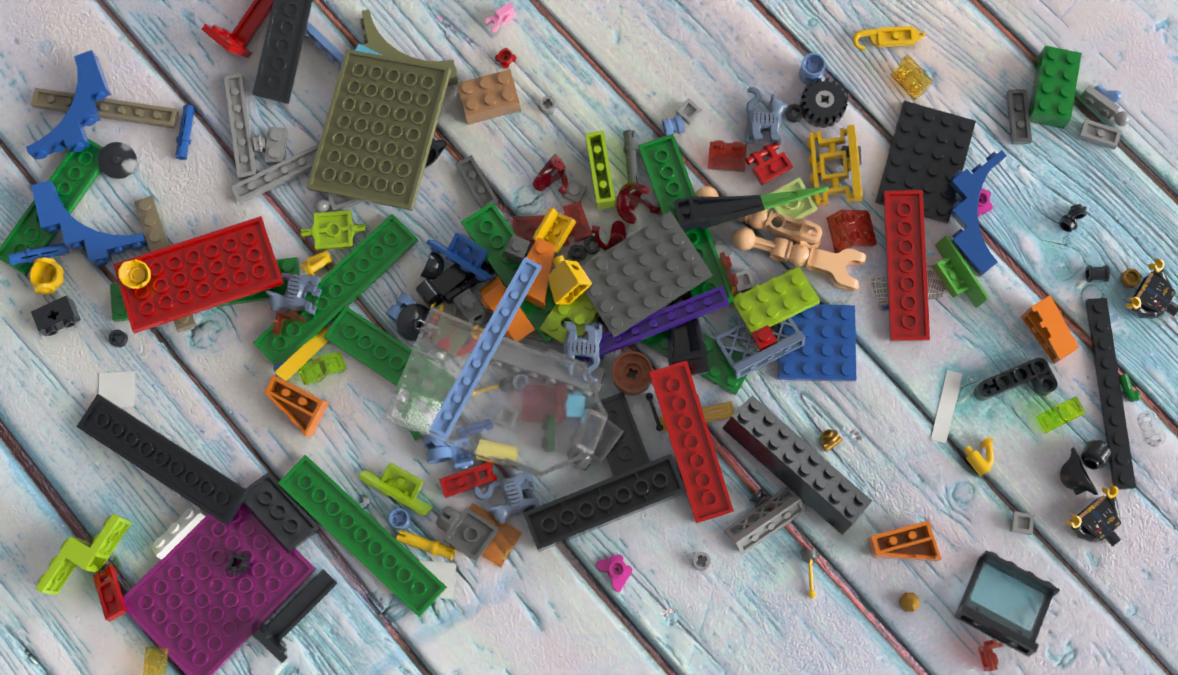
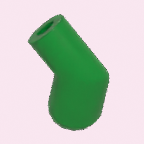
(1127, 388)

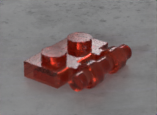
(581, 228)

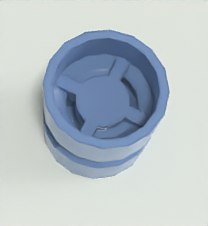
(811, 68)
(403, 300)
(437, 451)

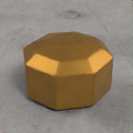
(1130, 278)
(909, 602)

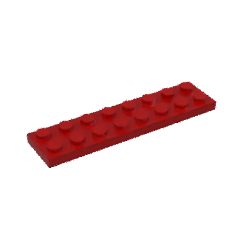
(906, 266)
(691, 441)

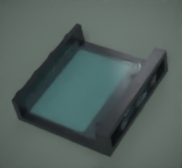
(1006, 602)

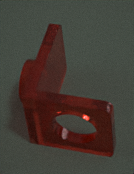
(289, 315)

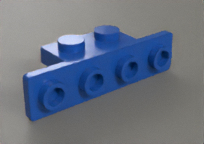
(465, 253)

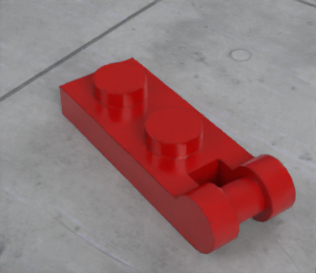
(467, 480)
(109, 593)

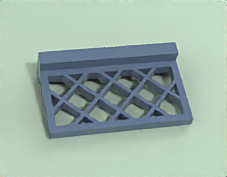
(759, 359)

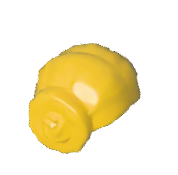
(46, 276)

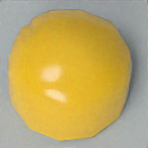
(134, 274)

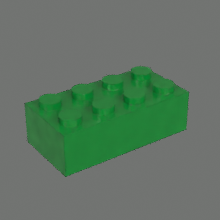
(1054, 87)

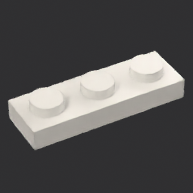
(177, 531)

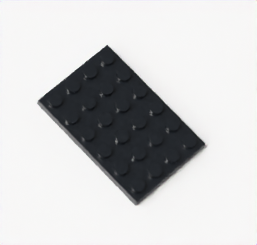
(925, 155)

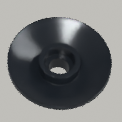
(113, 169)
(408, 318)

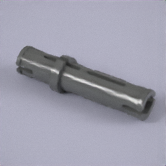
(631, 156)

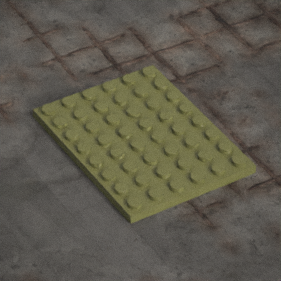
(379, 129)

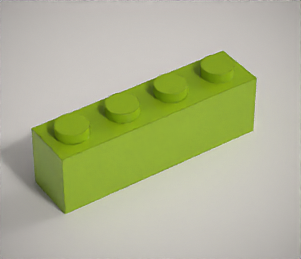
(600, 170)

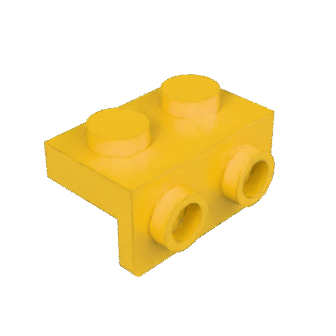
(554, 228)

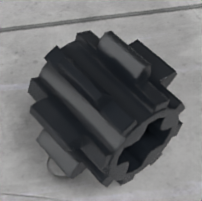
(233, 561)

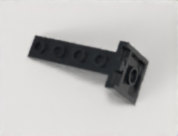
(272, 634)

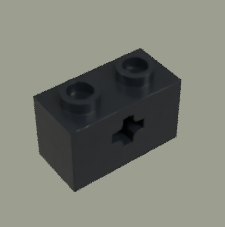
(56, 316)

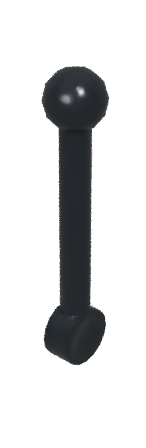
(649, 397)

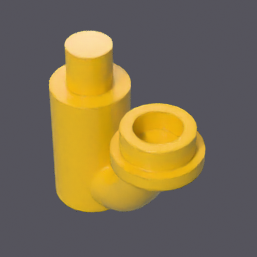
(316, 262)
(977, 461)

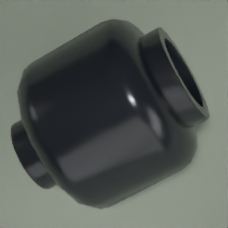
(1095, 454)

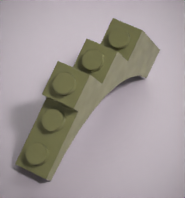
(377, 43)

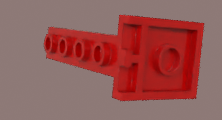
(244, 31)

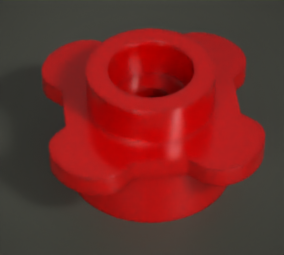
(505, 52)

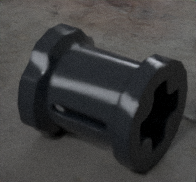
(1097, 273)

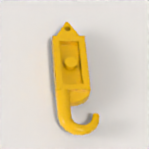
(889, 36)

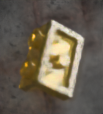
(911, 77)

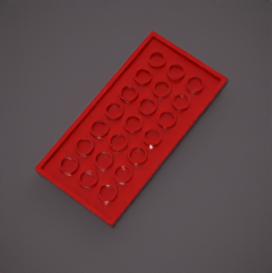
(202, 274)

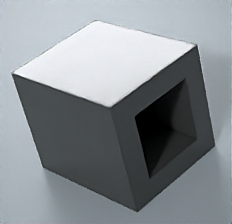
(517, 249)

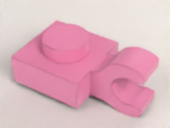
(502, 15)

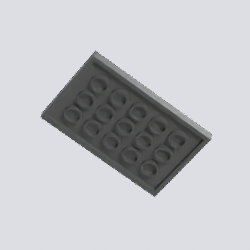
(643, 274)

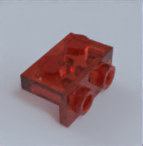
(727, 156)

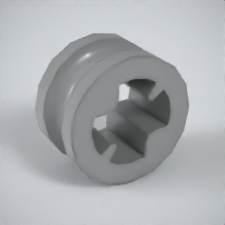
(547, 111)
(707, 563)

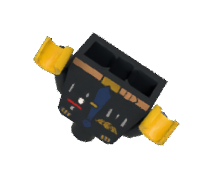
(1154, 294)
(1098, 519)

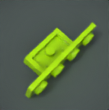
(399, 485)

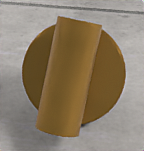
(830, 439)

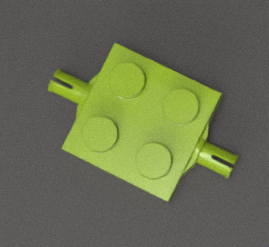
(333, 230)

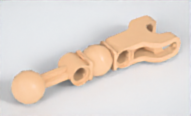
(791, 229)
(799, 255)

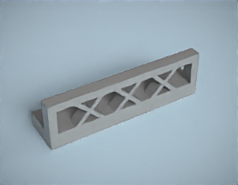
(768, 521)

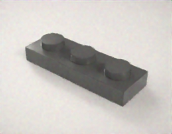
(1019, 116)
(476, 182)

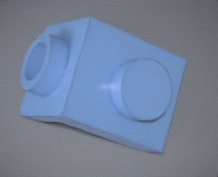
(461, 459)

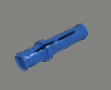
(183, 140)
(15, 258)

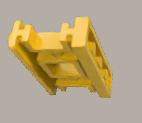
(849, 164)

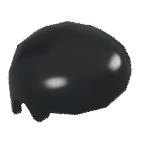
(433, 267)

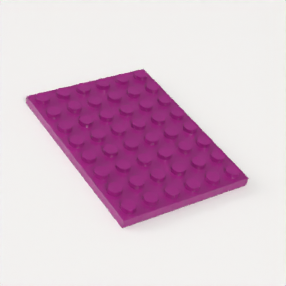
(204, 609)

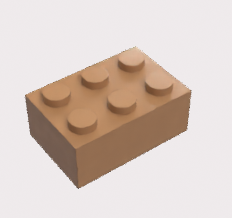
(489, 96)

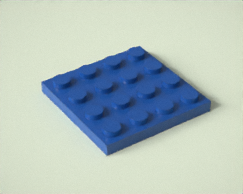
(828, 346)

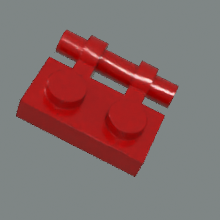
(772, 168)

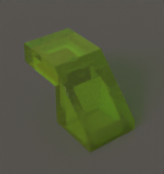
(322, 366)
(1060, 414)

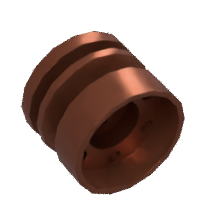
(632, 362)

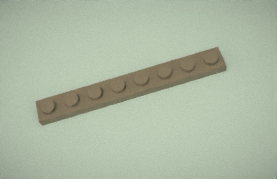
(109, 108)
(156, 240)

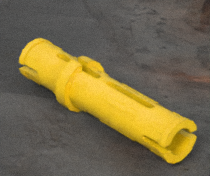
(434, 547)

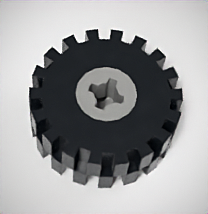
(823, 111)

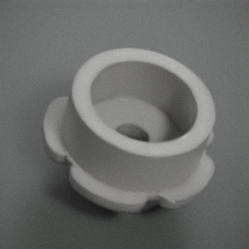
(259, 143)

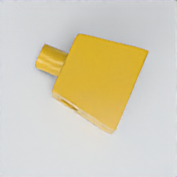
(567, 281)

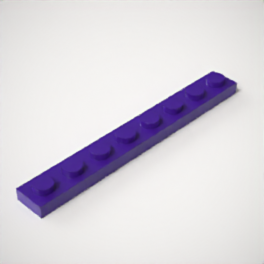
(664, 320)

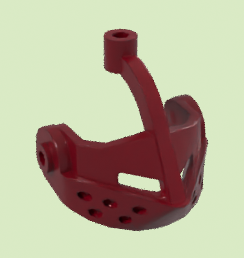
(545, 179)
(627, 212)
(617, 234)

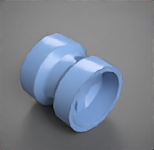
(673, 126)
(396, 519)

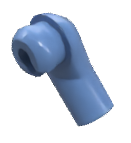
(1113, 95)

